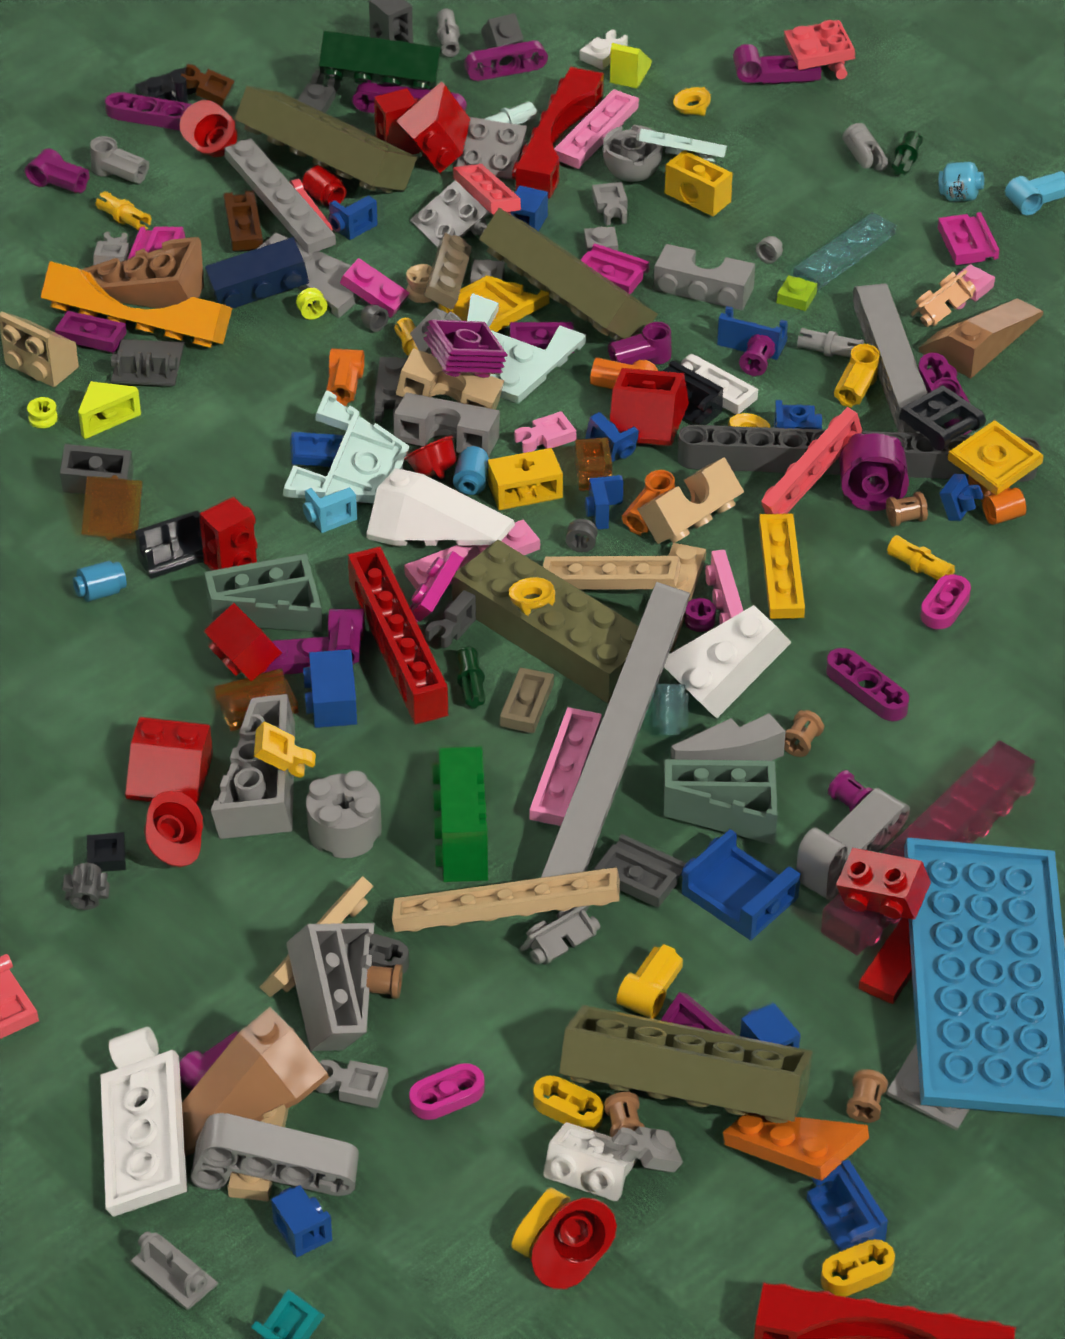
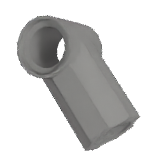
(110, 160)

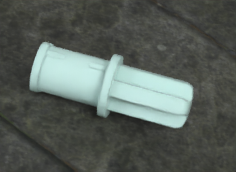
(516, 114)

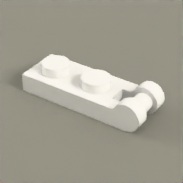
(736, 393)

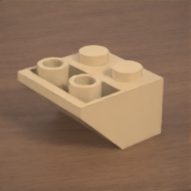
(37, 350)

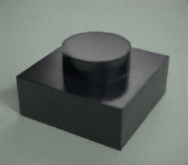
(107, 851)

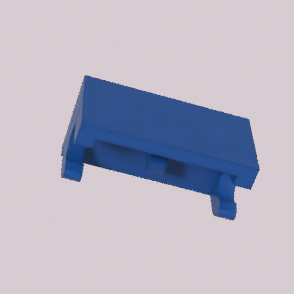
(736, 333)
(847, 1208)

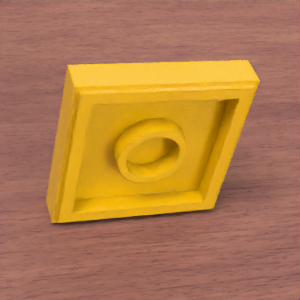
(995, 457)

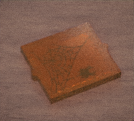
(112, 507)

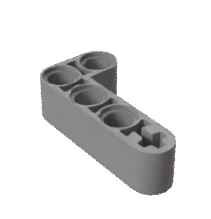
(865, 827)
(272, 1153)

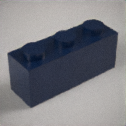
(257, 274)

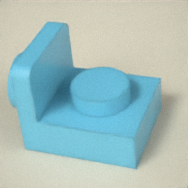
(330, 510)

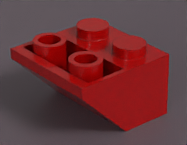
(649, 402)

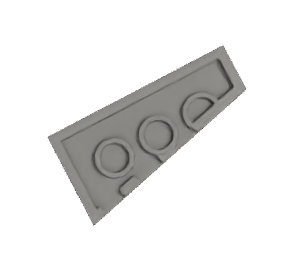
(324, 274)

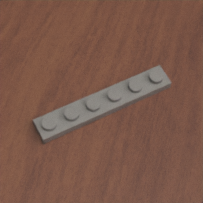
(280, 196)

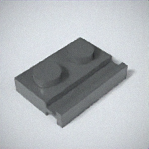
(642, 870)

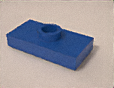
(314, 448)

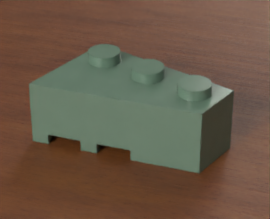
(269, 592)
(723, 795)

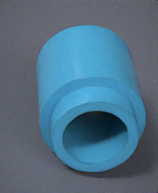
(471, 471)
(99, 580)

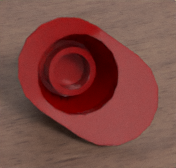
(208, 128)
(433, 457)
(174, 828)
(573, 1242)

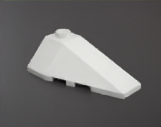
(423, 509)

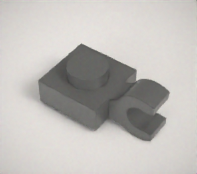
(457, 619)

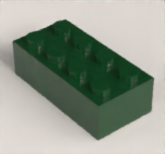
(378, 60)

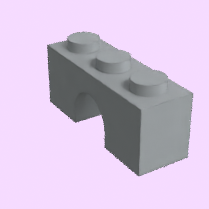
(724, 286)
(424, 417)

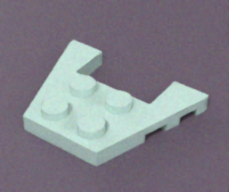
(676, 144)
(525, 364)
(362, 461)

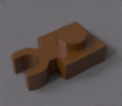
(210, 85)

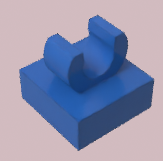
(959, 497)

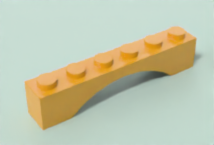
(193, 317)

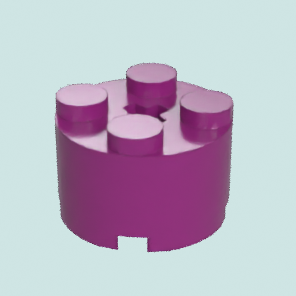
(873, 470)

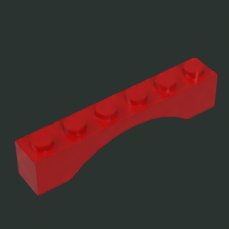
(575, 98)
(808, 1314)

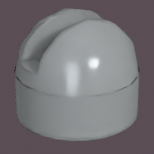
(771, 252)

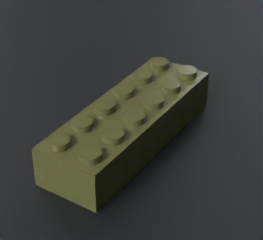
(325, 139)
(565, 277)
(572, 636)
(686, 1063)

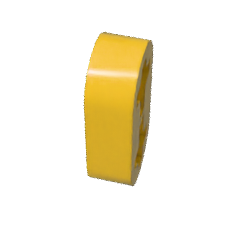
(568, 1103)
(537, 1220)
(855, 1265)

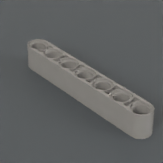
(897, 364)

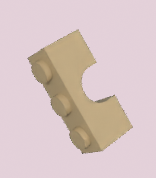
(425, 377)
(710, 490)

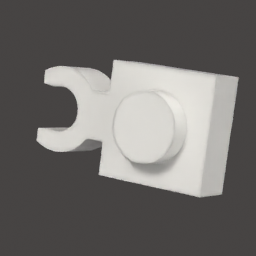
(599, 50)

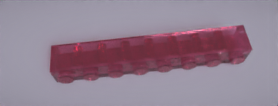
(956, 816)

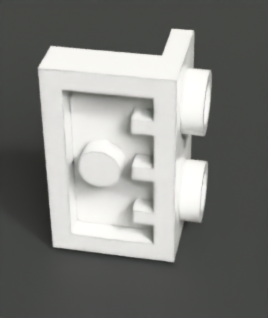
(587, 1161)

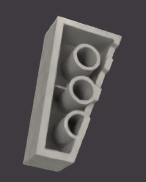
(254, 793)

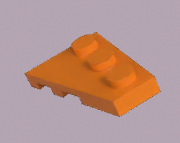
(803, 1145)

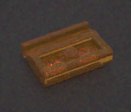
(236, 695)

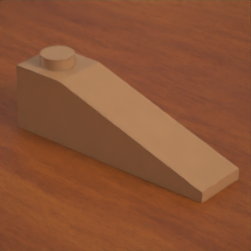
(155, 277)
(982, 337)
(252, 1076)

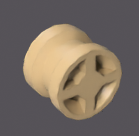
(417, 280)

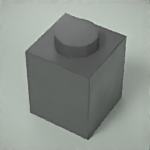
(502, 31)

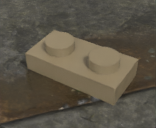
(526, 700)

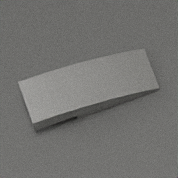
(727, 741)

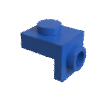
(602, 493)

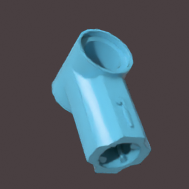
(1032, 194)

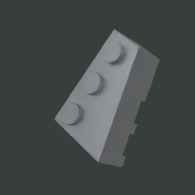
(331, 982)

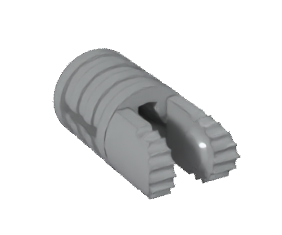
(864, 147)

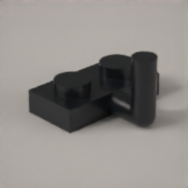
(166, 86)

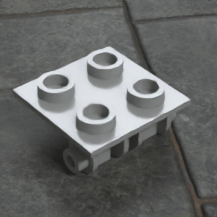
(493, 145)
(451, 213)

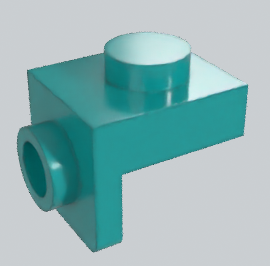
(290, 1319)

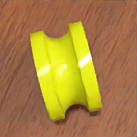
(315, 310)
(42, 412)

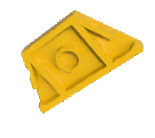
(512, 300)

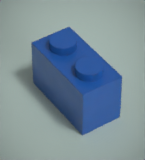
(332, 688)

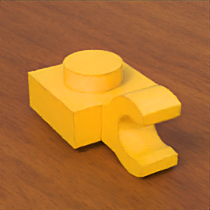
(278, 750)

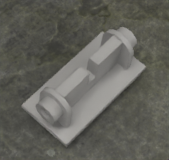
(547, 938)
(172, 1270)

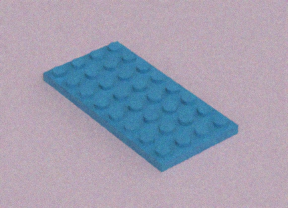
(989, 978)

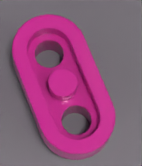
(945, 601)
(445, 1091)

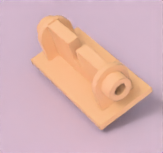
(933, 305)

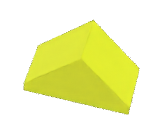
(628, 65)
(106, 407)

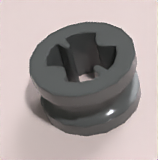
(581, 543)

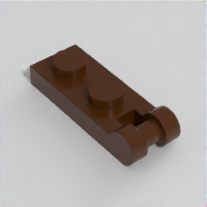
(243, 221)

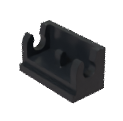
(703, 396)
(170, 545)

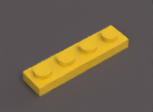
(781, 566)

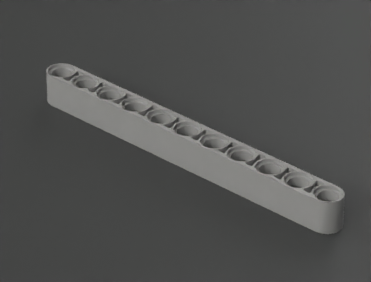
(617, 732)

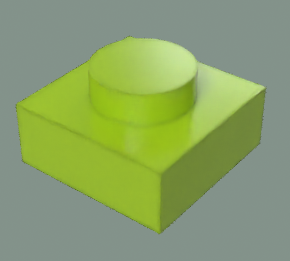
(797, 293)

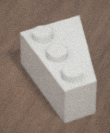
(727, 659)

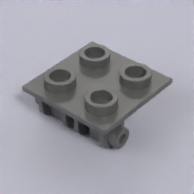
(147, 362)

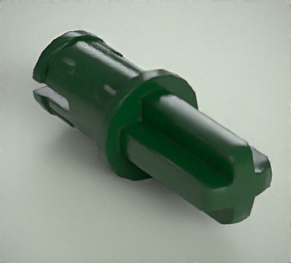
(906, 153)
(470, 677)

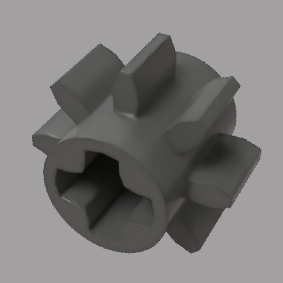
(86, 886)

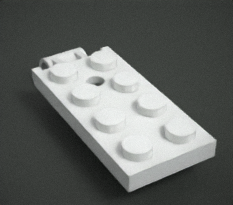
(143, 1142)

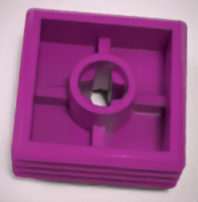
(465, 347)

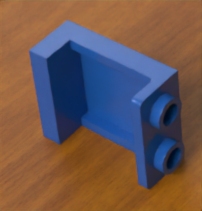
(738, 886)

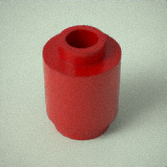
(323, 185)

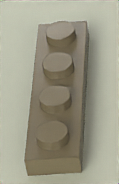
(448, 270)

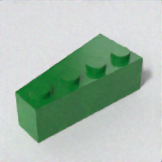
(462, 814)

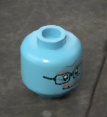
(960, 181)

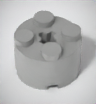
(343, 814)

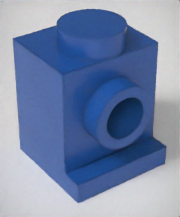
(796, 416)
(301, 1220)

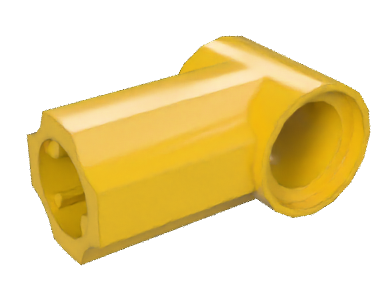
(858, 375)
(648, 987)

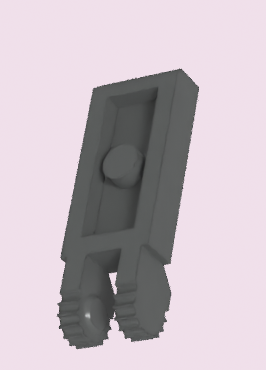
(318, 95)
(386, 386)

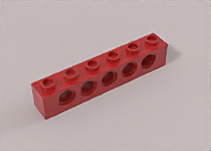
(398, 635)

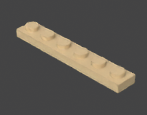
(506, 900)

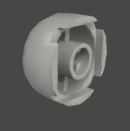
(630, 158)

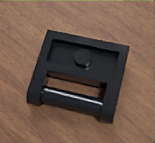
(936, 409)

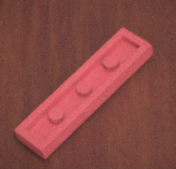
(486, 188)
(812, 465)

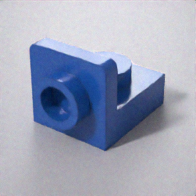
(355, 218)
(620, 444)

